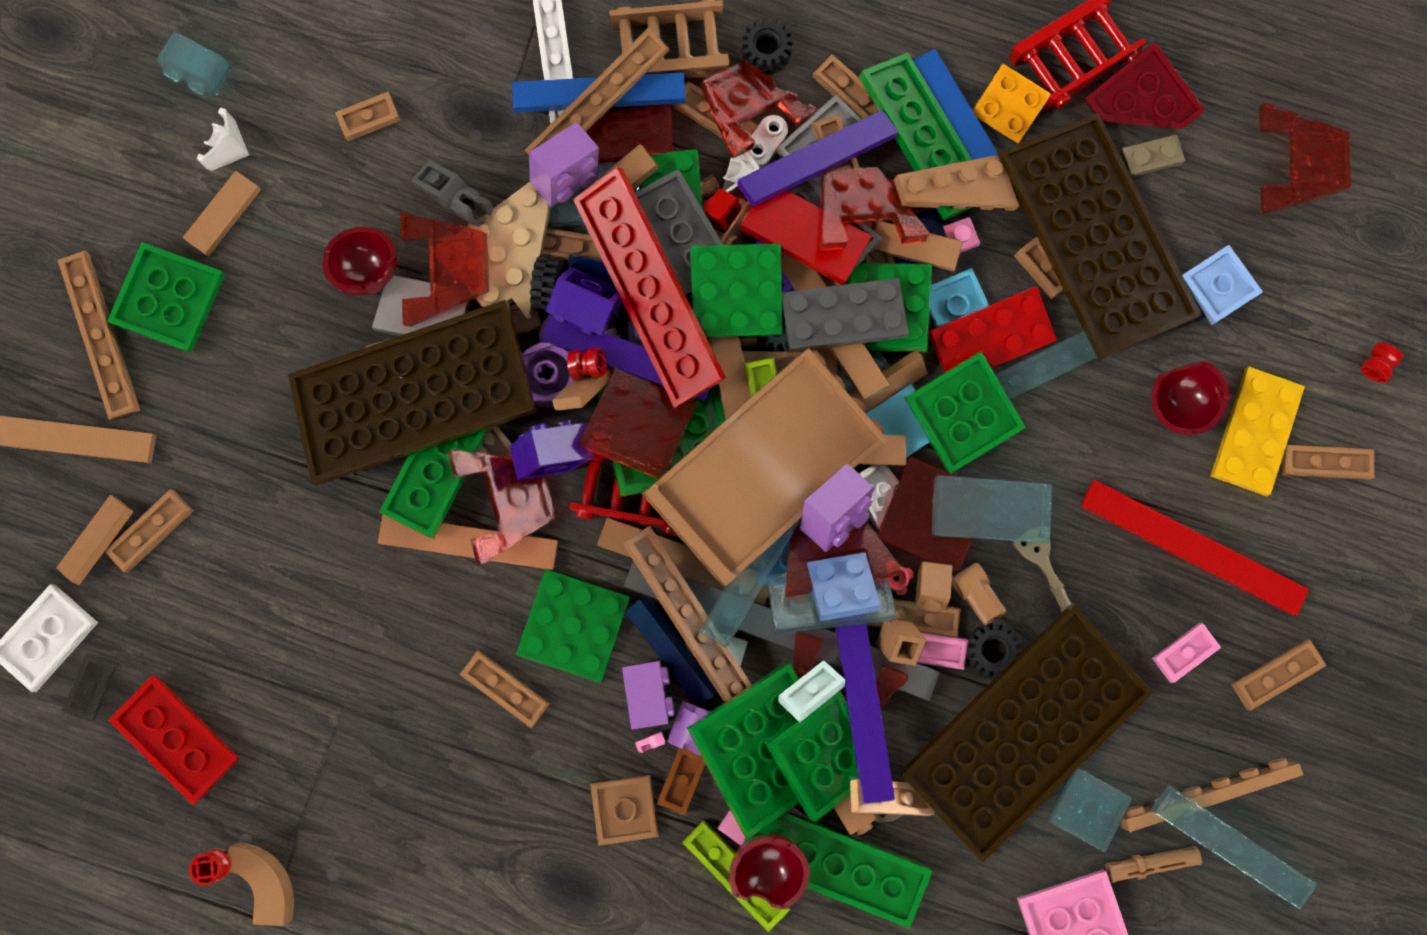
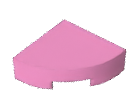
(650, 742)

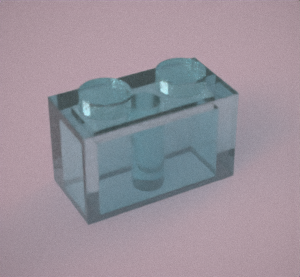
(194, 64)

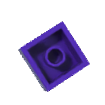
(584, 301)
(549, 450)

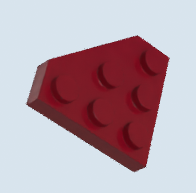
(1146, 94)

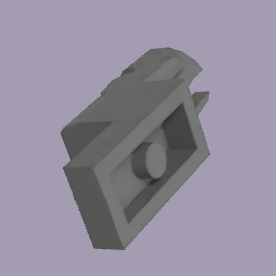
(451, 192)

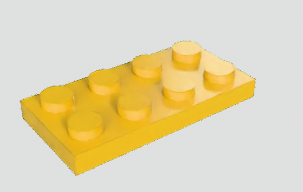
(1257, 431)

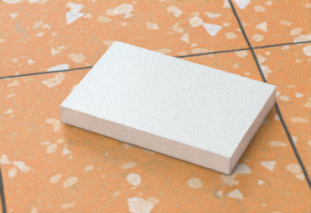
(44, 637)

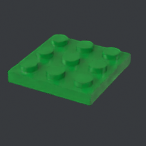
(737, 289)
(916, 294)
(166, 297)
(964, 412)
(573, 626)
(817, 756)

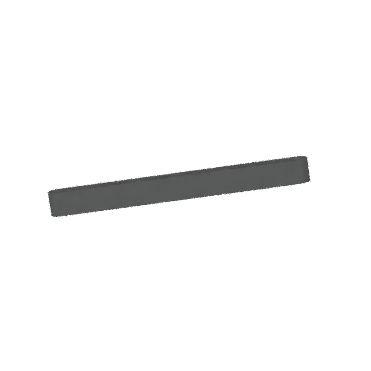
(759, 623)

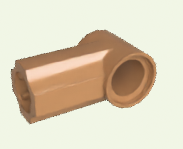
(974, 586)

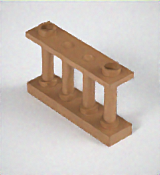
(692, 67)

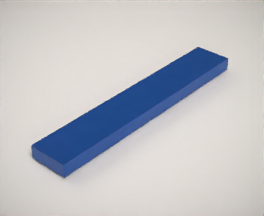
(560, 93)
(955, 106)

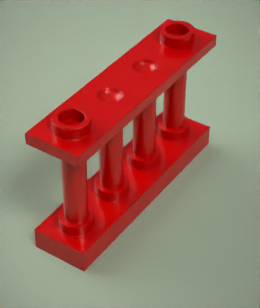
(1051, 37)
(587, 510)

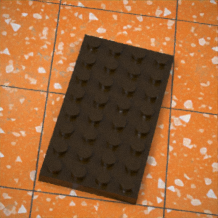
(1099, 236)
(411, 393)
(1026, 732)

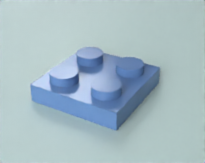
(843, 586)

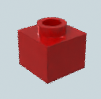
(722, 210)

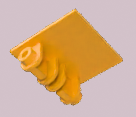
(1010, 103)

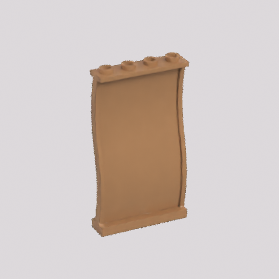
(762, 464)

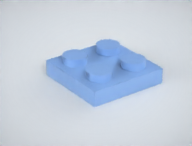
(1221, 284)

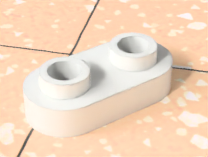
(768, 140)

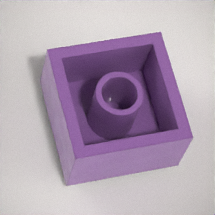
(564, 165)
(837, 508)
(647, 695)

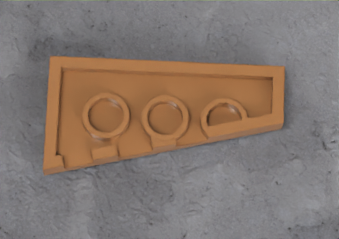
(961, 184)

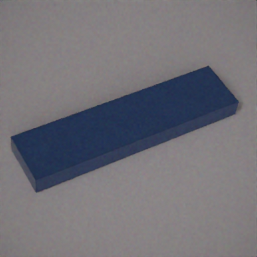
(671, 650)

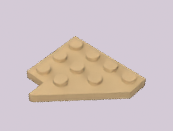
(514, 241)

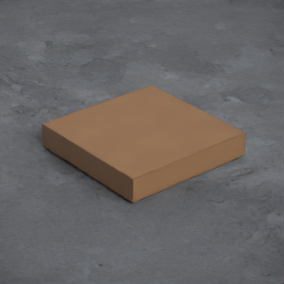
(624, 810)

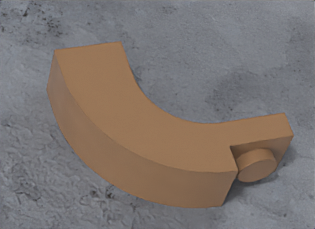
(267, 880)

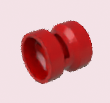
(586, 363)
(1381, 363)
(215, 862)

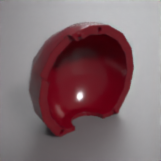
(359, 261)
(1190, 398)
(769, 869)

